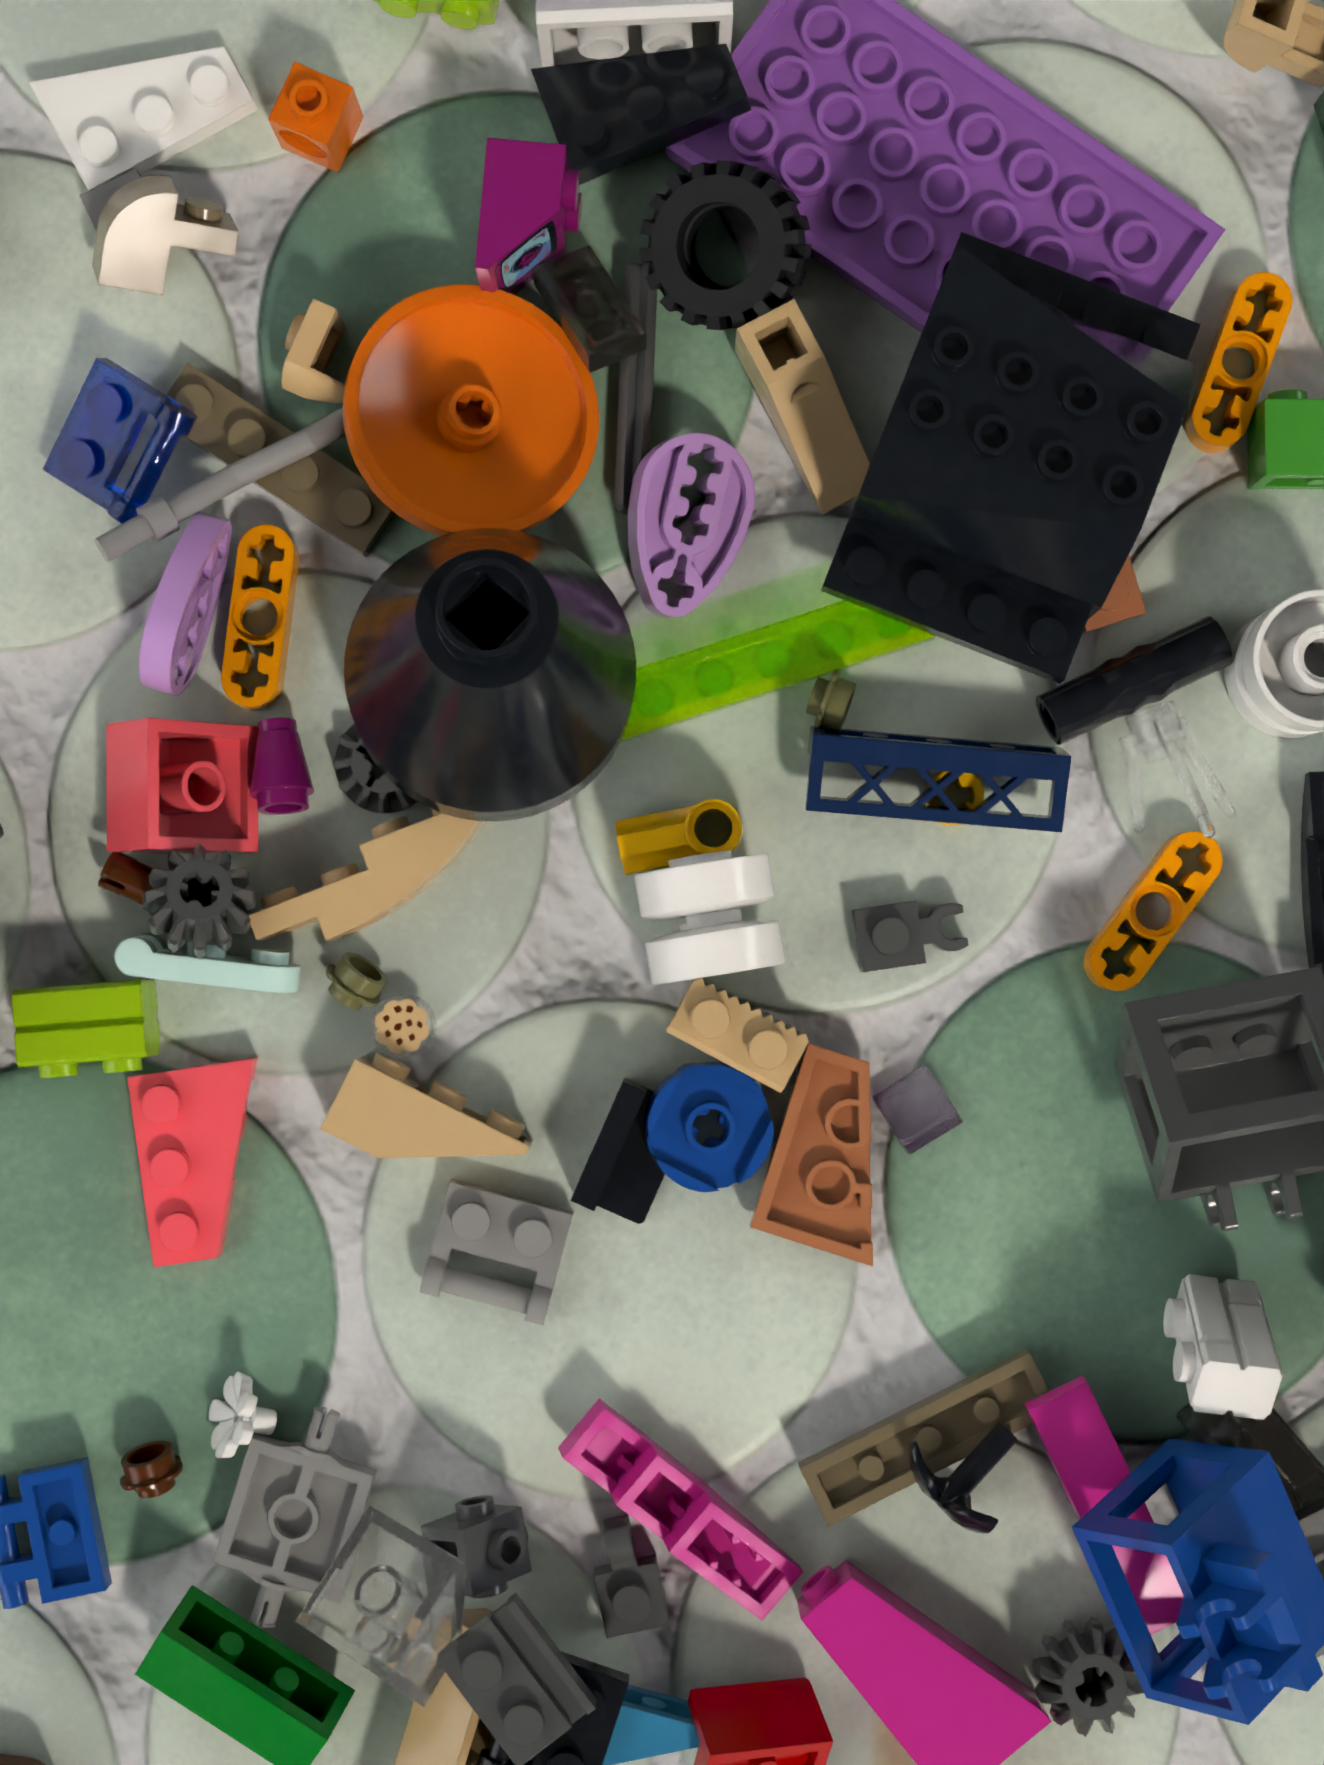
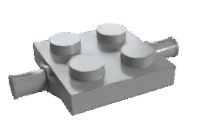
(292, 1513)

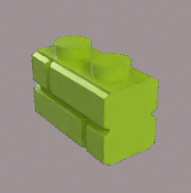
(86, 1024)

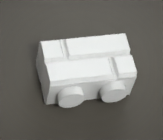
(1223, 1347)

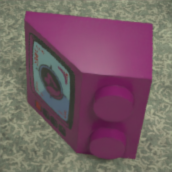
(524, 211)

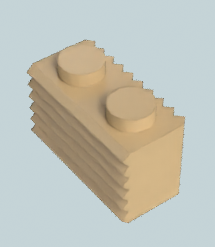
(738, 1034)

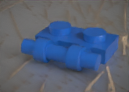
(62, 1532)

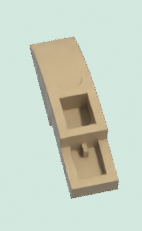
(399, 864)

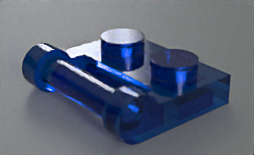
(103, 432)

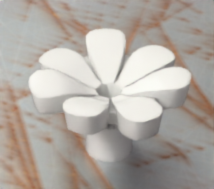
(238, 1416)

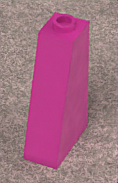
(916, 1675)

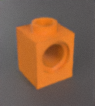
(316, 117)

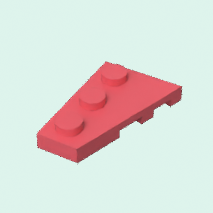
(188, 1154)

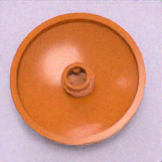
(470, 411)

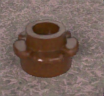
(150, 1469)

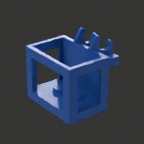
(1242, 1571)

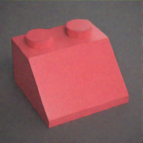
(180, 787)

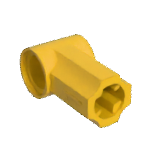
(656, 838)

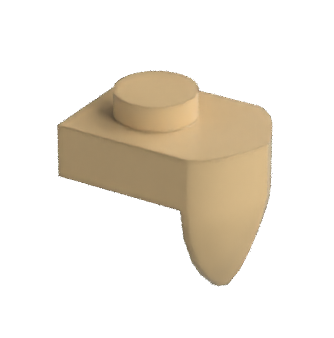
(311, 347)

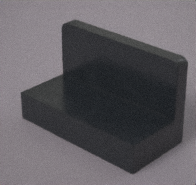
(620, 1168)

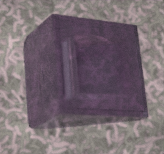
(917, 1109)

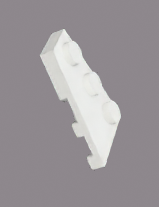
(143, 110)

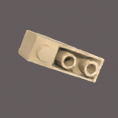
(804, 404)
(402, 1119)

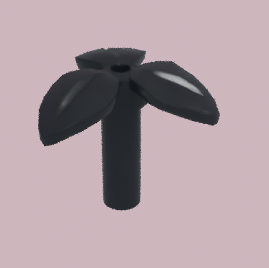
(953, 1492)

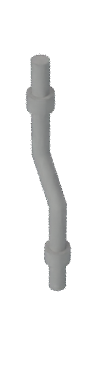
(162, 517)

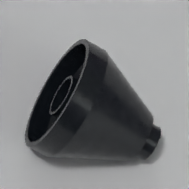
(502, 725)

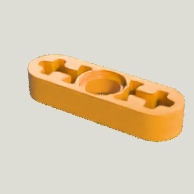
(1238, 315)
(281, 573)
(1179, 909)

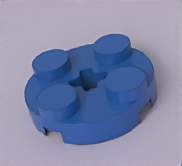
(719, 1161)

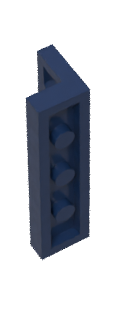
(938, 754)

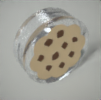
(403, 1025)

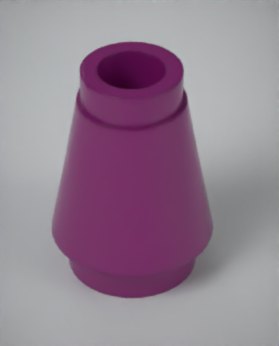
(280, 769)

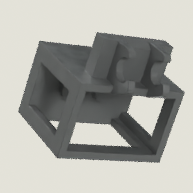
(1228, 1089)

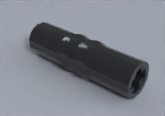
(1134, 680)

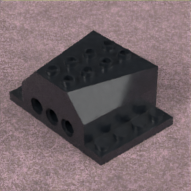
(1016, 459)

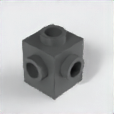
(487, 1539)

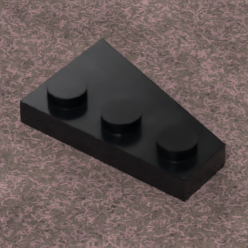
(638, 103)

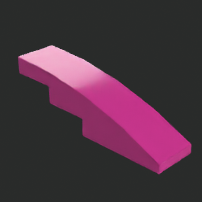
(1088, 1469)
(680, 1510)

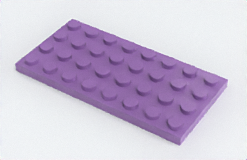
(914, 139)

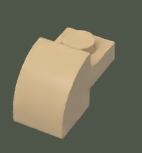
(1278, 35)

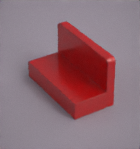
(760, 1724)

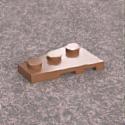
(820, 1162)

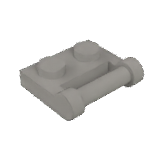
(500, 1230)

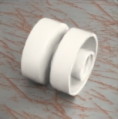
(1280, 668)
(710, 897)

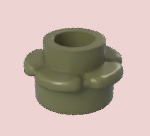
(831, 701)
(355, 981)

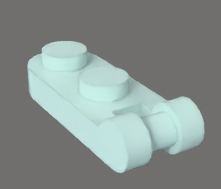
(263, 971)

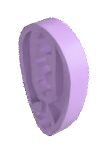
(722, 520)
(185, 605)

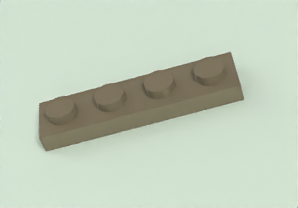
(311, 486)
(944, 1425)

